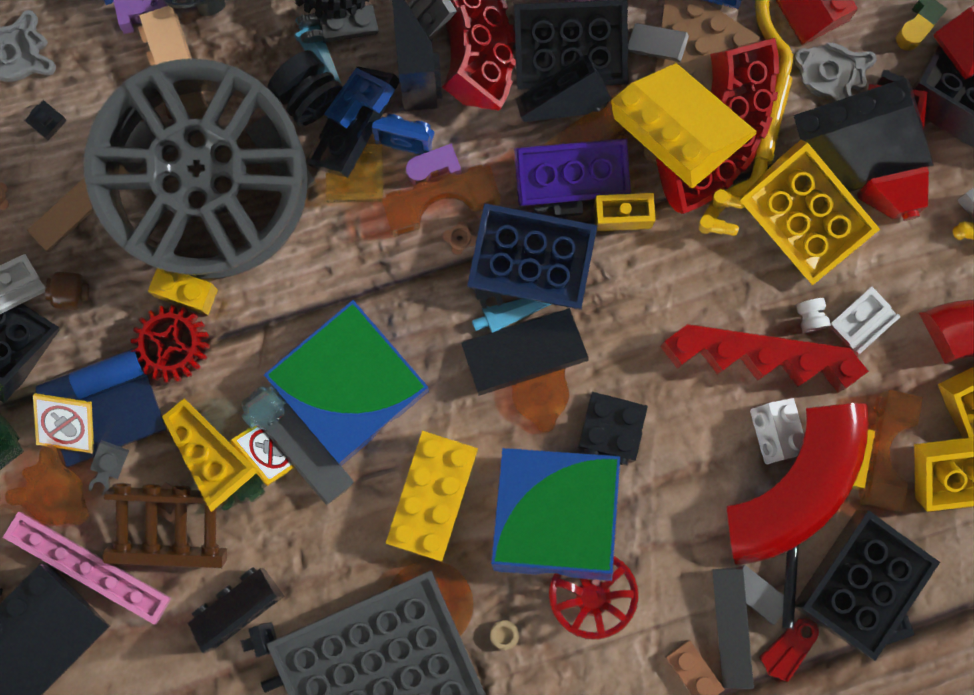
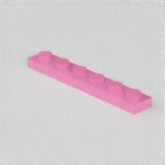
(87, 567)

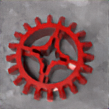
(172, 333)

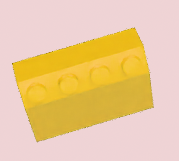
(681, 122)
(808, 212)

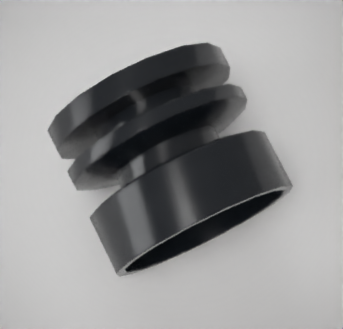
(304, 87)

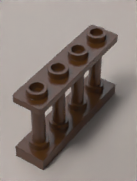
(151, 551)

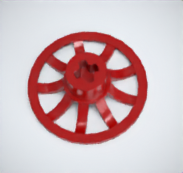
(593, 599)

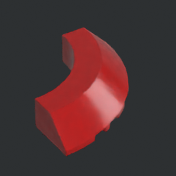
(480, 53)

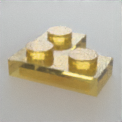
(363, 184)

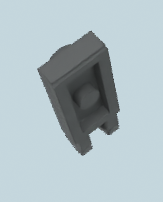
(358, 25)

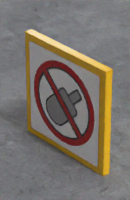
(63, 423)
(262, 454)

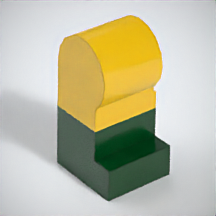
(916, 30)

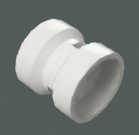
(813, 315)

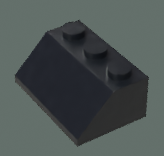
(234, 609)

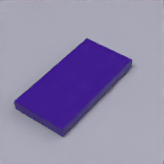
(571, 171)

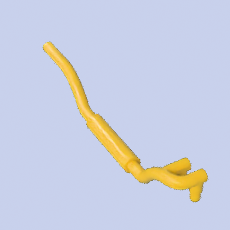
(766, 148)

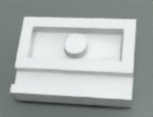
(18, 283)
(864, 321)

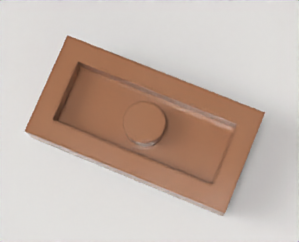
(693, 670)

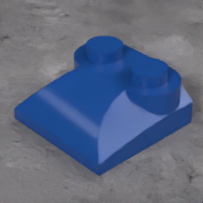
(403, 134)

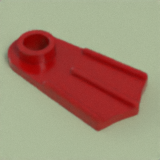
(789, 650)

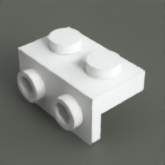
(778, 430)

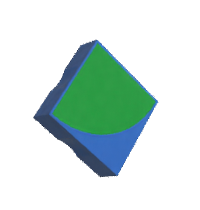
(347, 382)
(556, 514)

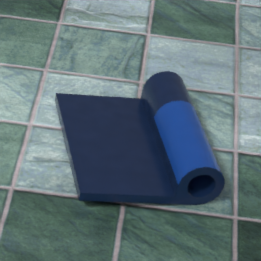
(120, 398)

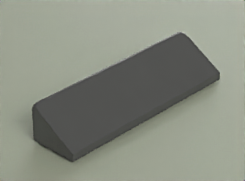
(309, 456)
(733, 628)

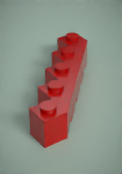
(765, 353)

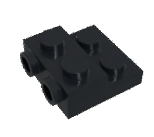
(612, 427)

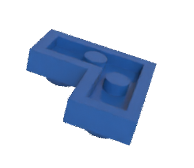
(359, 91)

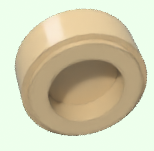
(504, 635)

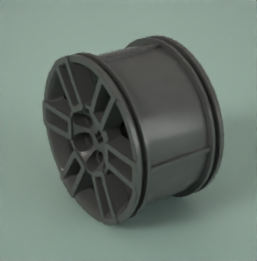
(136, 101)

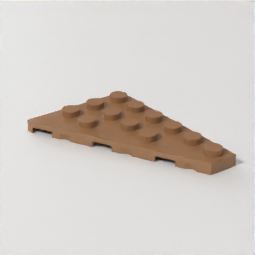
(708, 33)

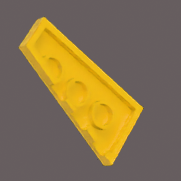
(210, 458)

